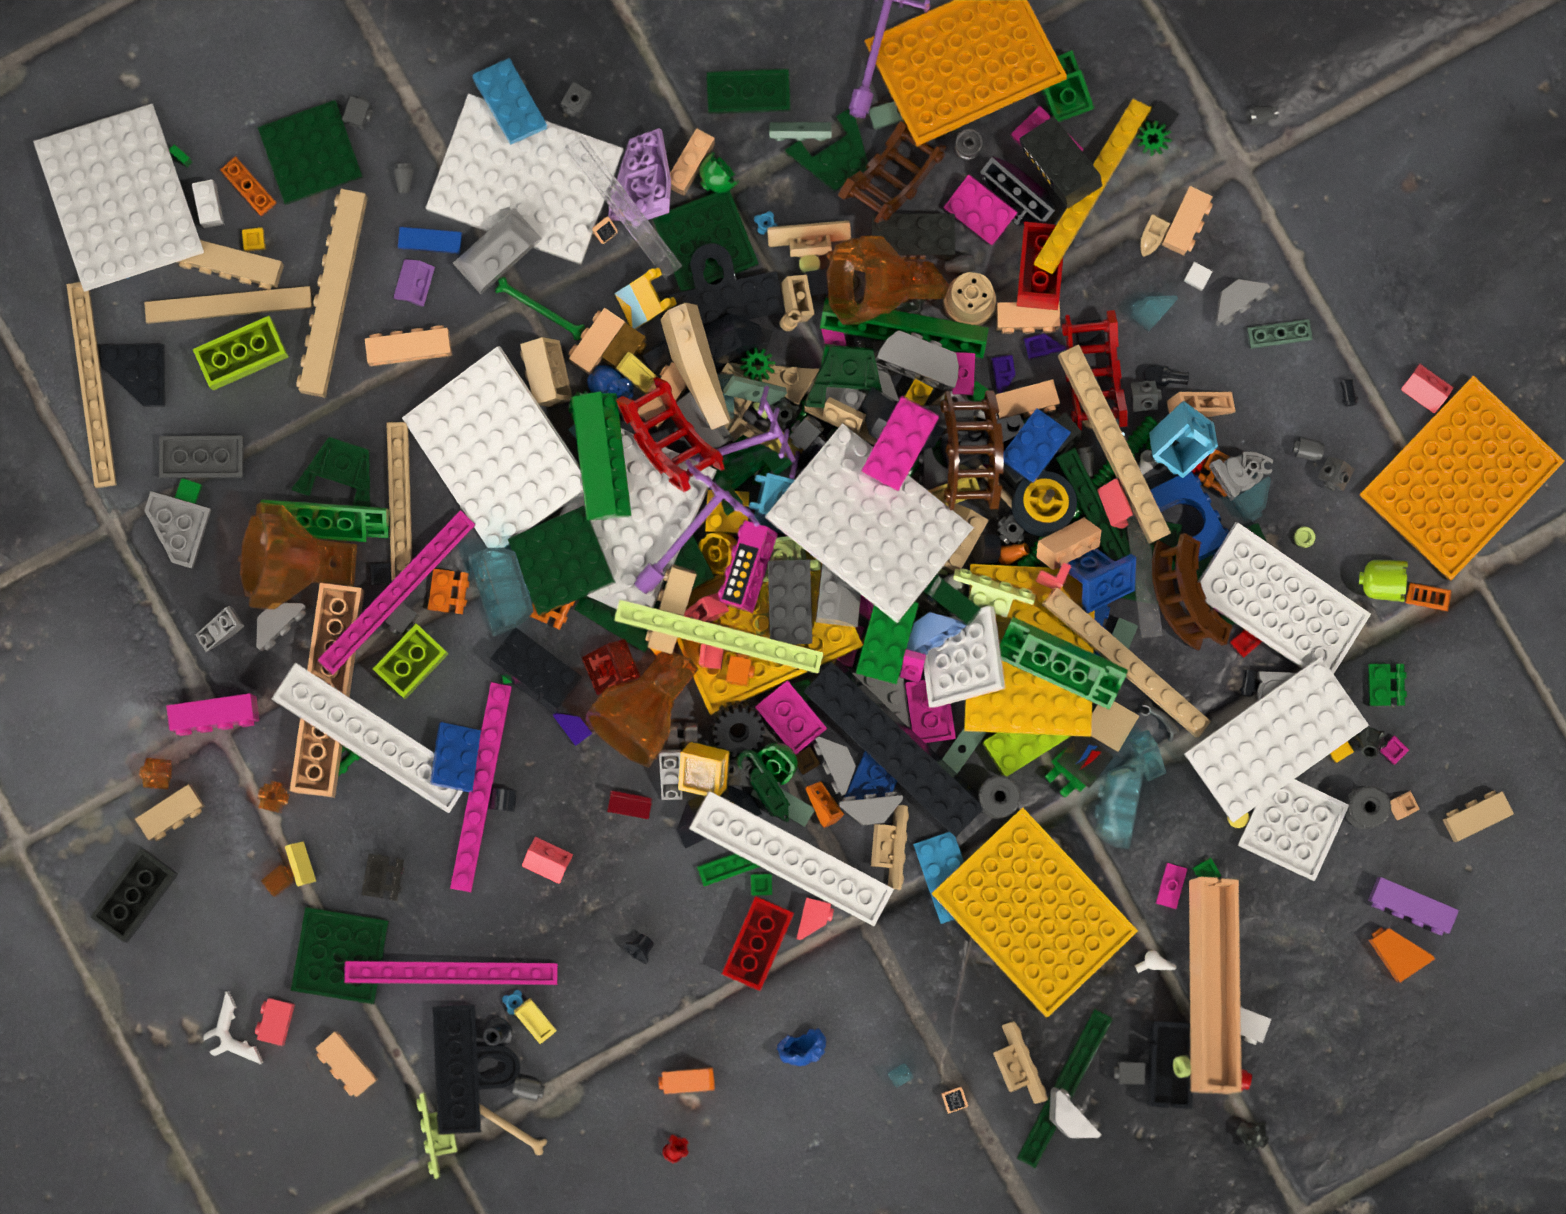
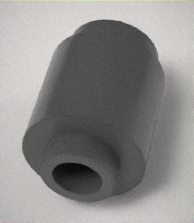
(1308, 449)
(528, 1089)

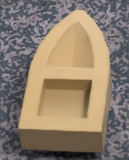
(1154, 234)

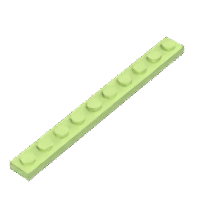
(718, 636)

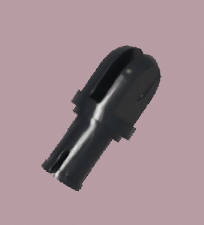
(1164, 375)

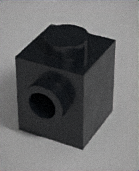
(818, 284)

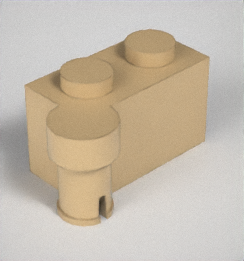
(796, 301)

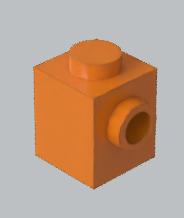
(740, 670)

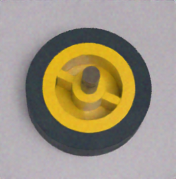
(1045, 504)

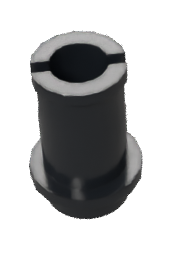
(1348, 393)
(1248, 683)

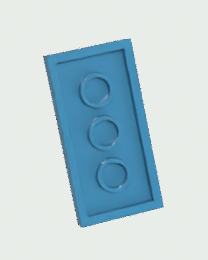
(509, 101)
(938, 860)

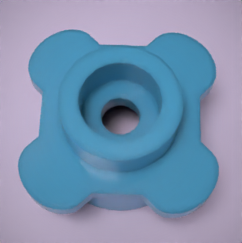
(760, 219)
(508, 1000)

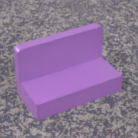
(414, 282)

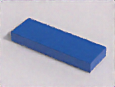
(429, 240)

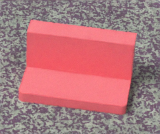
(1427, 388)
(1115, 503)
(1051, 581)
(711, 657)
(547, 860)

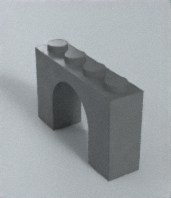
(934, 472)

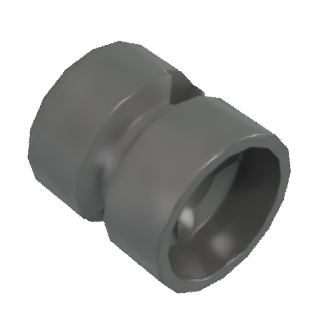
(968, 145)
(690, 733)

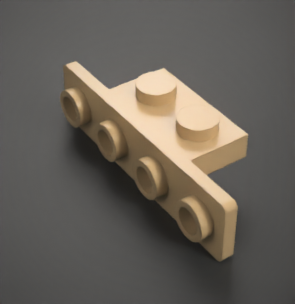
(809, 238)
(839, 413)
(890, 846)
(1017, 1065)

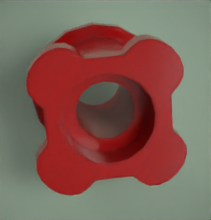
(675, 1149)

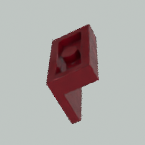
(630, 805)

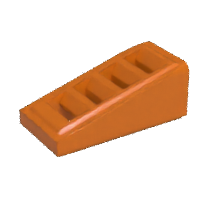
(1446, 601)
(826, 809)

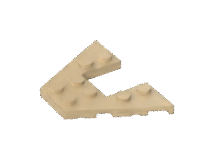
(794, 379)

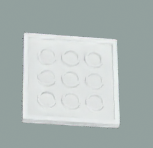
(965, 663)
(1294, 828)

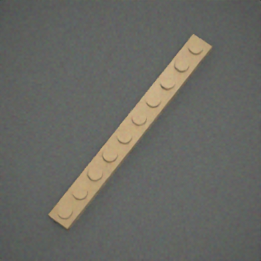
(91, 386)
(1116, 652)

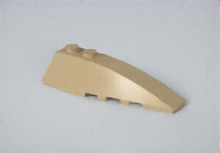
(694, 361)

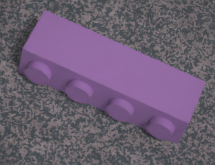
(1413, 906)

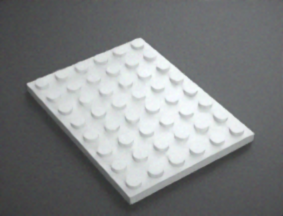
(536, 175)
(118, 197)
(496, 450)
(657, 521)
(865, 531)

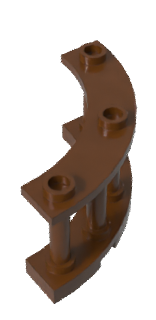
(861, 180)
(993, 449)
(1208, 621)

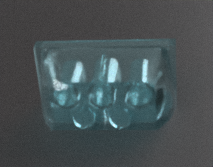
(501, 588)
(1118, 805)

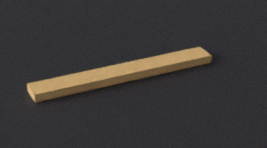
(228, 304)
(399, 496)

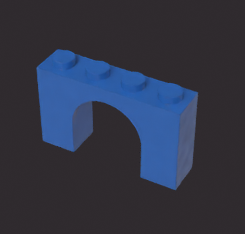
(1188, 491)

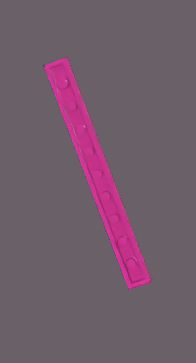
(395, 592)
(479, 798)
(450, 972)

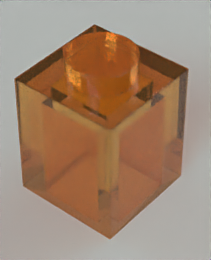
(279, 880)

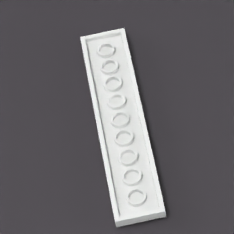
(363, 733)
(791, 858)

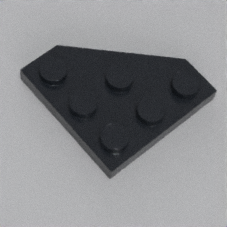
(138, 369)

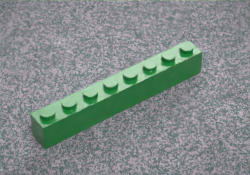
(951, 334)

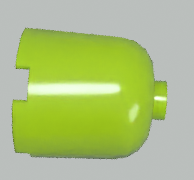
(1384, 580)

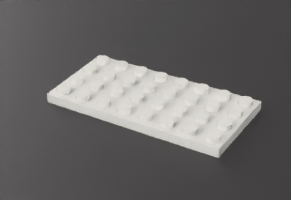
(1280, 601)
(1276, 739)

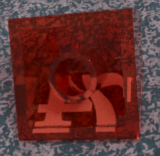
(610, 666)

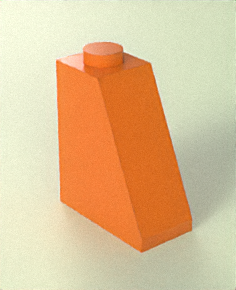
(1399, 954)
(687, 1080)

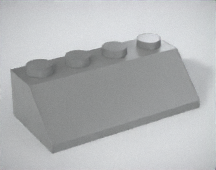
(835, 602)

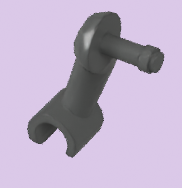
(1169, 723)

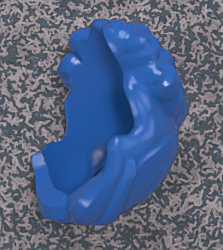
(609, 381)
(803, 1049)

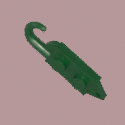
(766, 786)

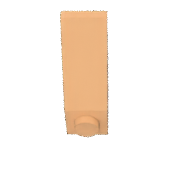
(1206, 403)

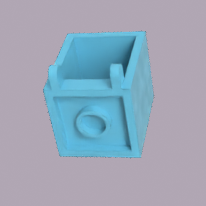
(1195, 438)
(770, 492)

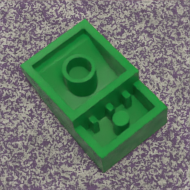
(1070, 95)

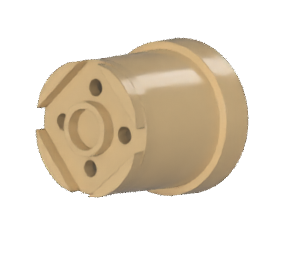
(956, 304)

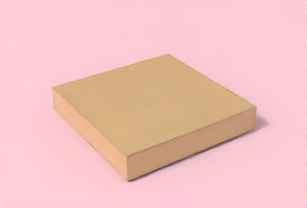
(1112, 725)

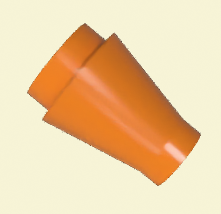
(1012, 553)

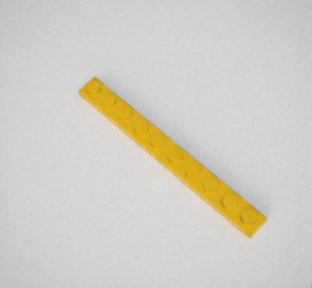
(1106, 165)

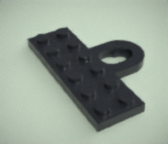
(743, 297)
(457, 1069)

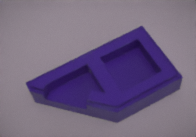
(1041, 345)
(1003, 372)
(573, 727)

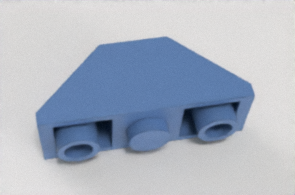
(932, 632)

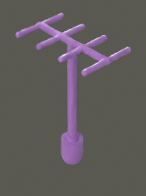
(862, 97)
(774, 432)
(653, 574)

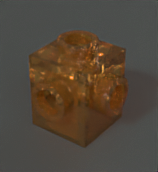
(156, 773)
(280, 800)

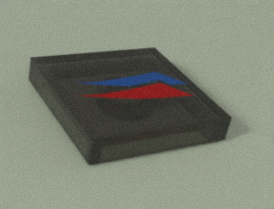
(1085, 759)

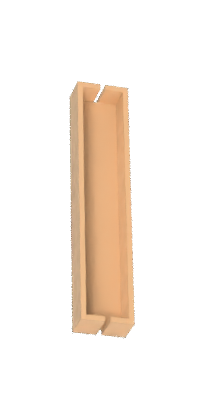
(1215, 985)

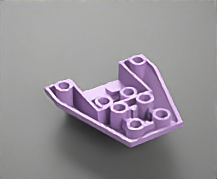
(646, 175)

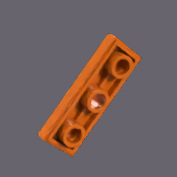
(256, 194)

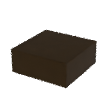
(807, 761)

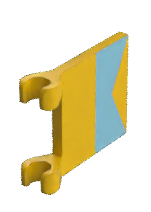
(641, 301)

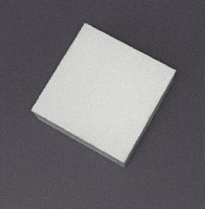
(1198, 276)

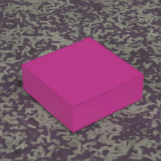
(1395, 750)

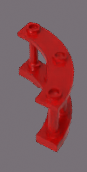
(1113, 370)
(652, 449)

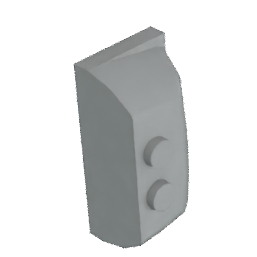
(497, 251)
(919, 360)

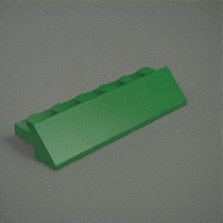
(601, 456)
(339, 521)
(1061, 663)

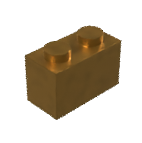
(625, 341)

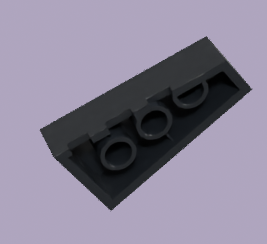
(1010, 429)

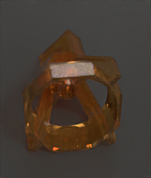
(888, 279)
(285, 555)
(638, 713)

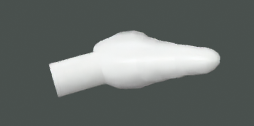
(1147, 462)
(1154, 962)

